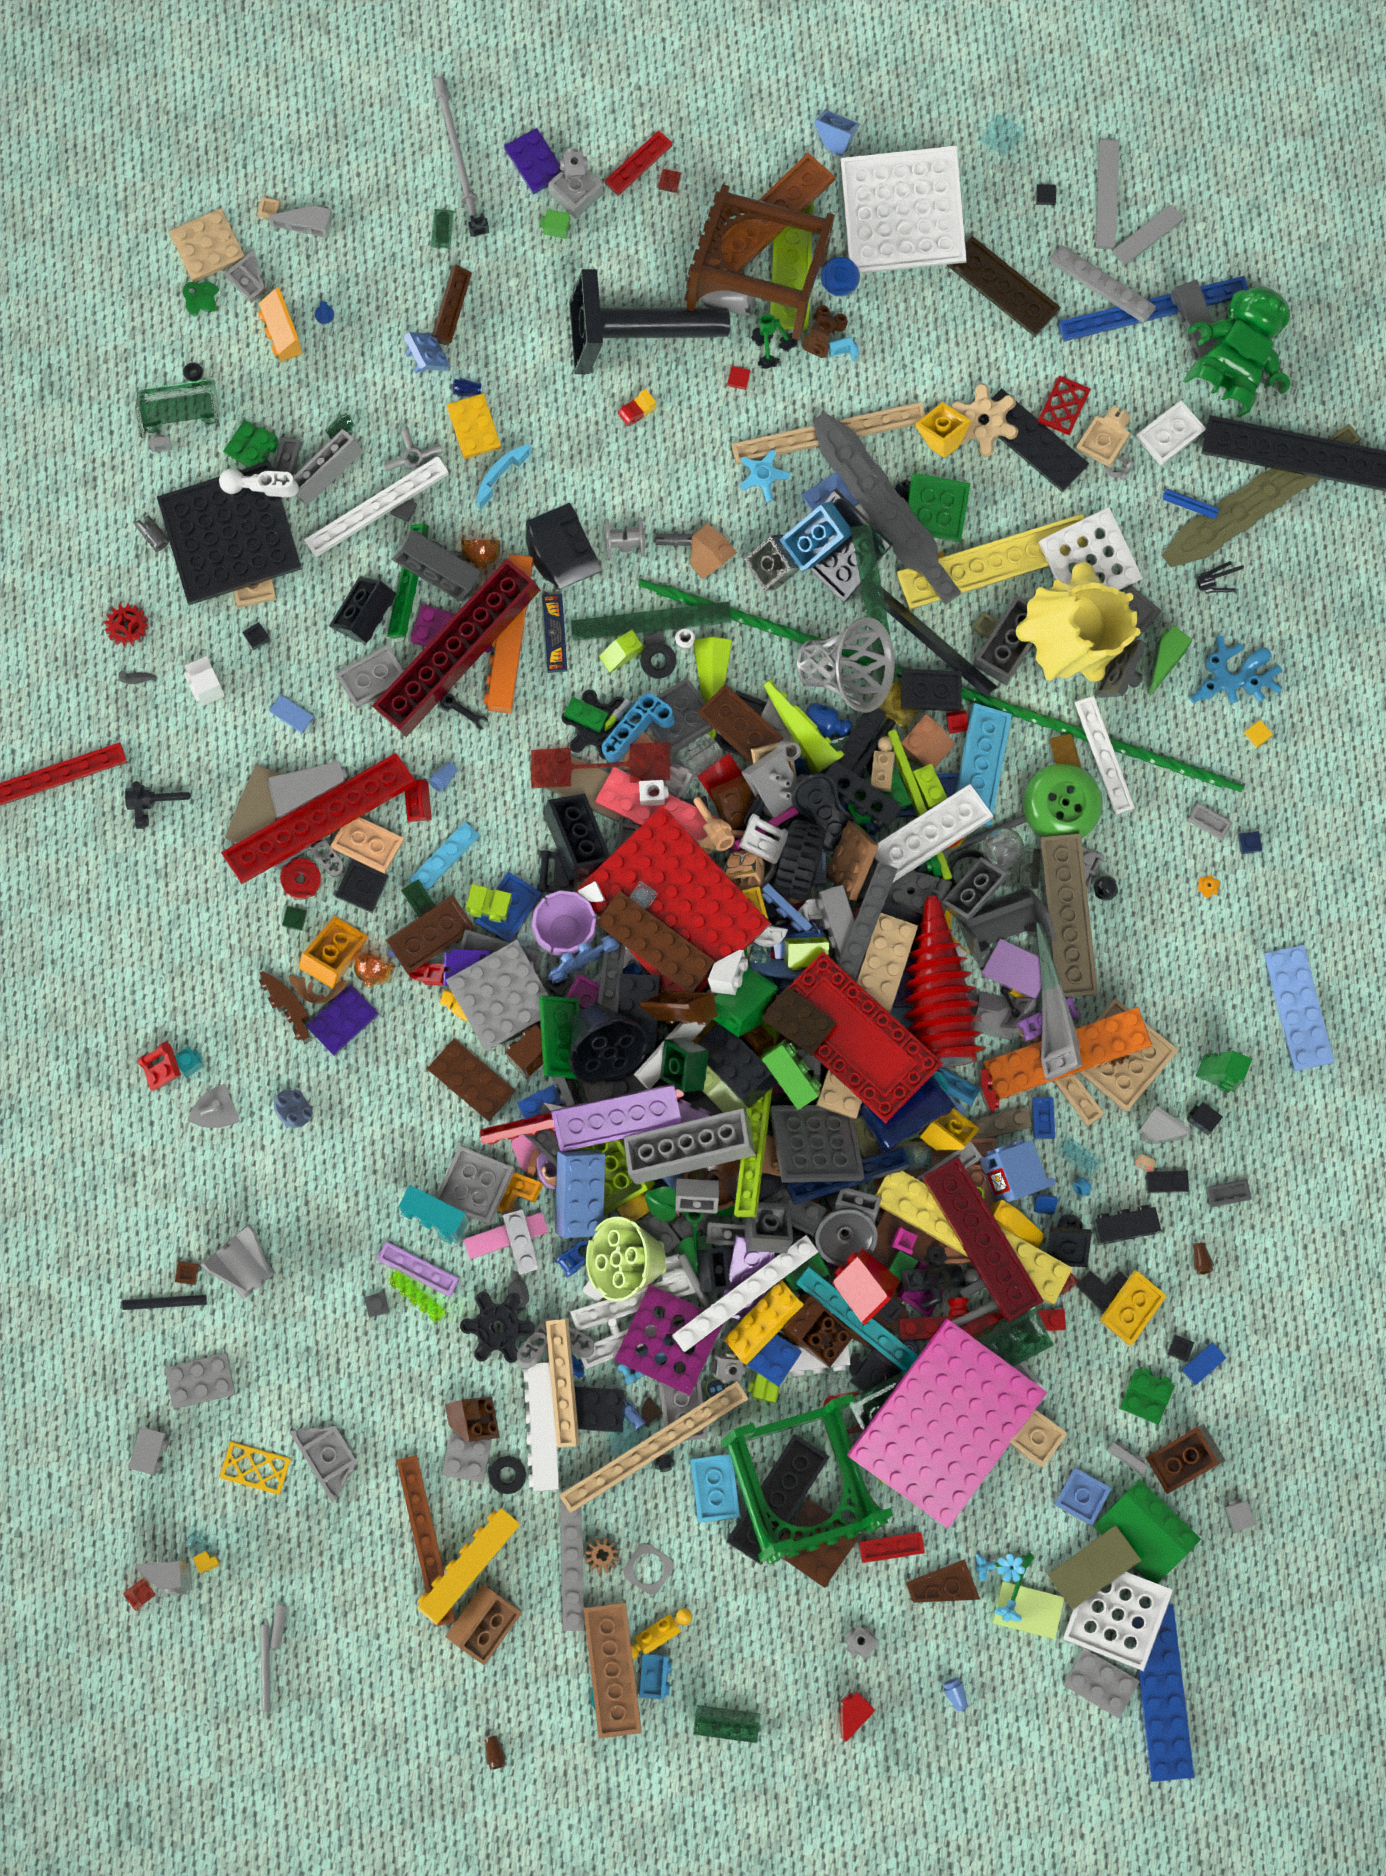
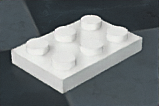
(1170, 433)

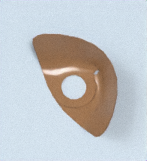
(300, 987)

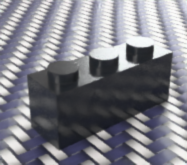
(1126, 1225)

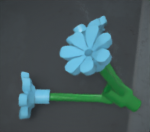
(1011, 1568)

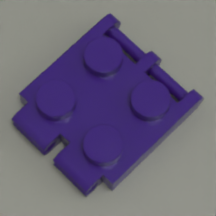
(461, 959)

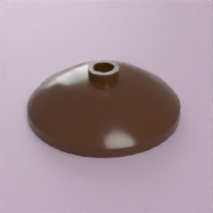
(727, 1176)

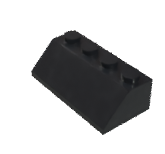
(576, 835)

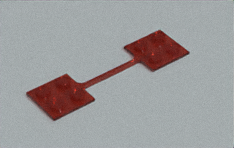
(554, 766)

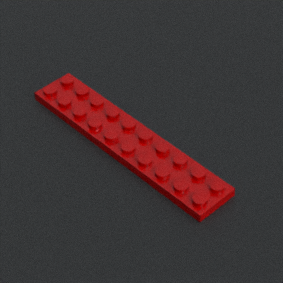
(318, 818)

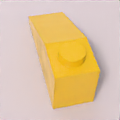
(1016, 1223)

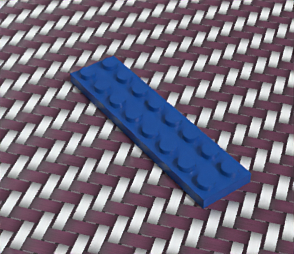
(1165, 1705)

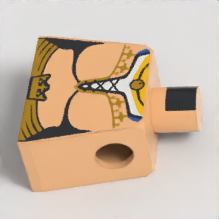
(745, 869)

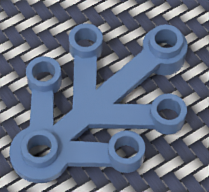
(571, 964)

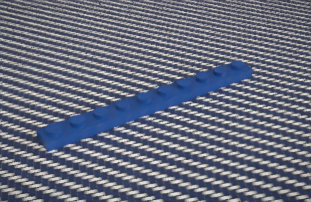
(1118, 318)

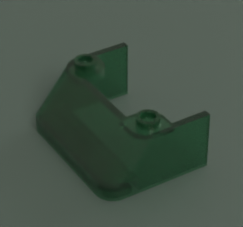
(177, 404)

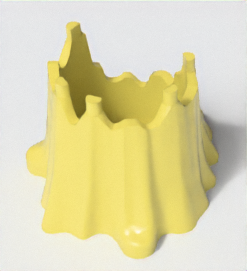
(1078, 625)

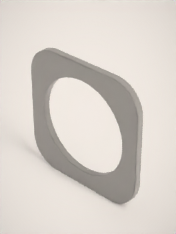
(667, 1563)

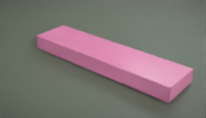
(497, 1238)

